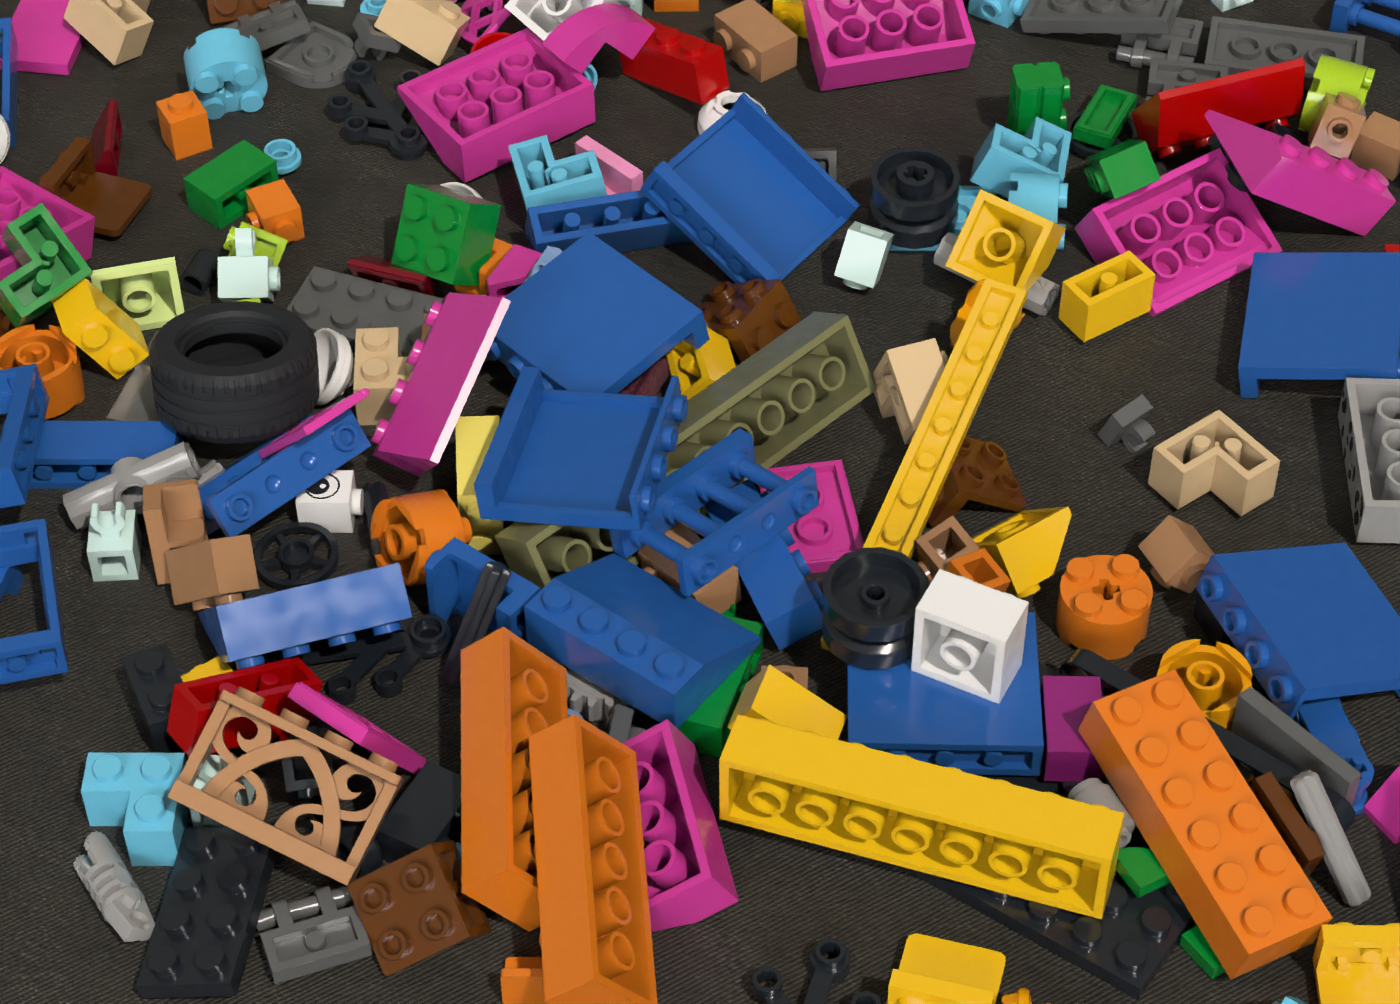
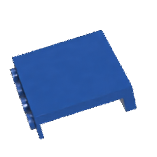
(750, 196)
(1321, 318)
(593, 321)
(578, 455)
(1305, 621)
(946, 725)

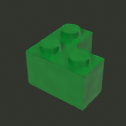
(48, 266)

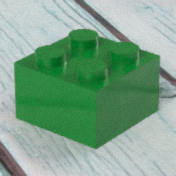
(445, 233)

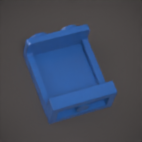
(452, 581)

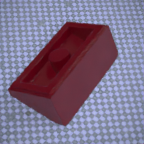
(107, 139)
(387, 273)

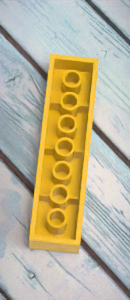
(920, 815)

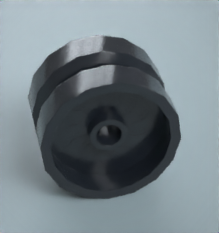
(914, 196)
(872, 607)

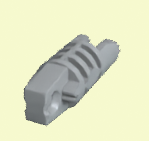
(114, 889)

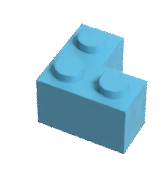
(1040, 151)
(554, 181)
(133, 794)

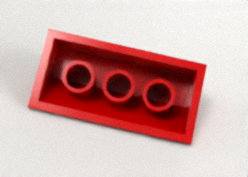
(1255, 96)

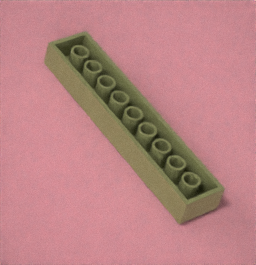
(774, 395)

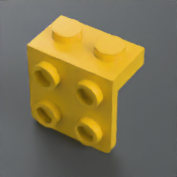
(1358, 964)
(945, 973)

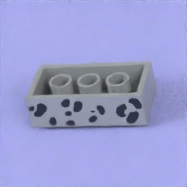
(1372, 456)

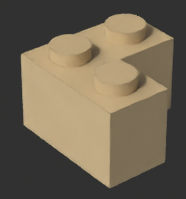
(112, 26)
(424, 26)
(377, 368)
(907, 382)
(1217, 458)

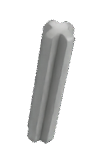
(1338, 852)

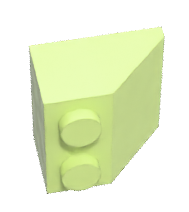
(143, 290)

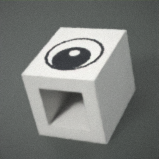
(332, 502)

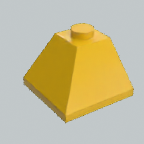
(1004, 243)
(1027, 546)

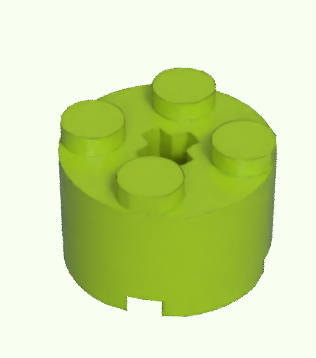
(1335, 76)

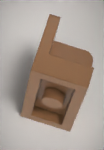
(172, 520)

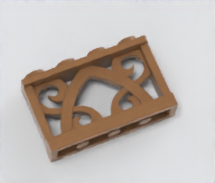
(219, 799)

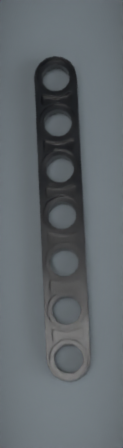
(1258, 761)

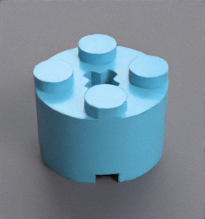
(226, 72)
(1040, 195)

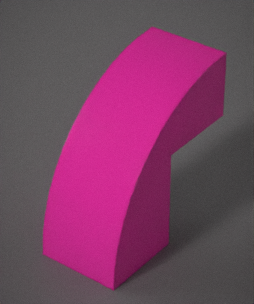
(585, 32)

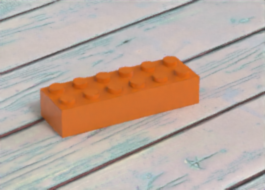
(505, 698)
(1203, 824)
(590, 867)

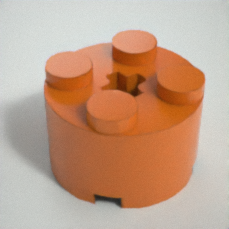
(55, 359)
(414, 528)
(1104, 604)

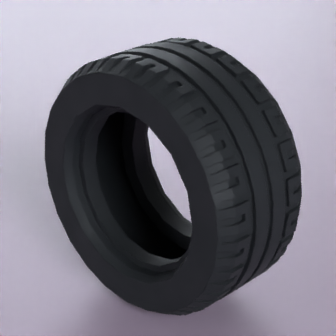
(234, 372)

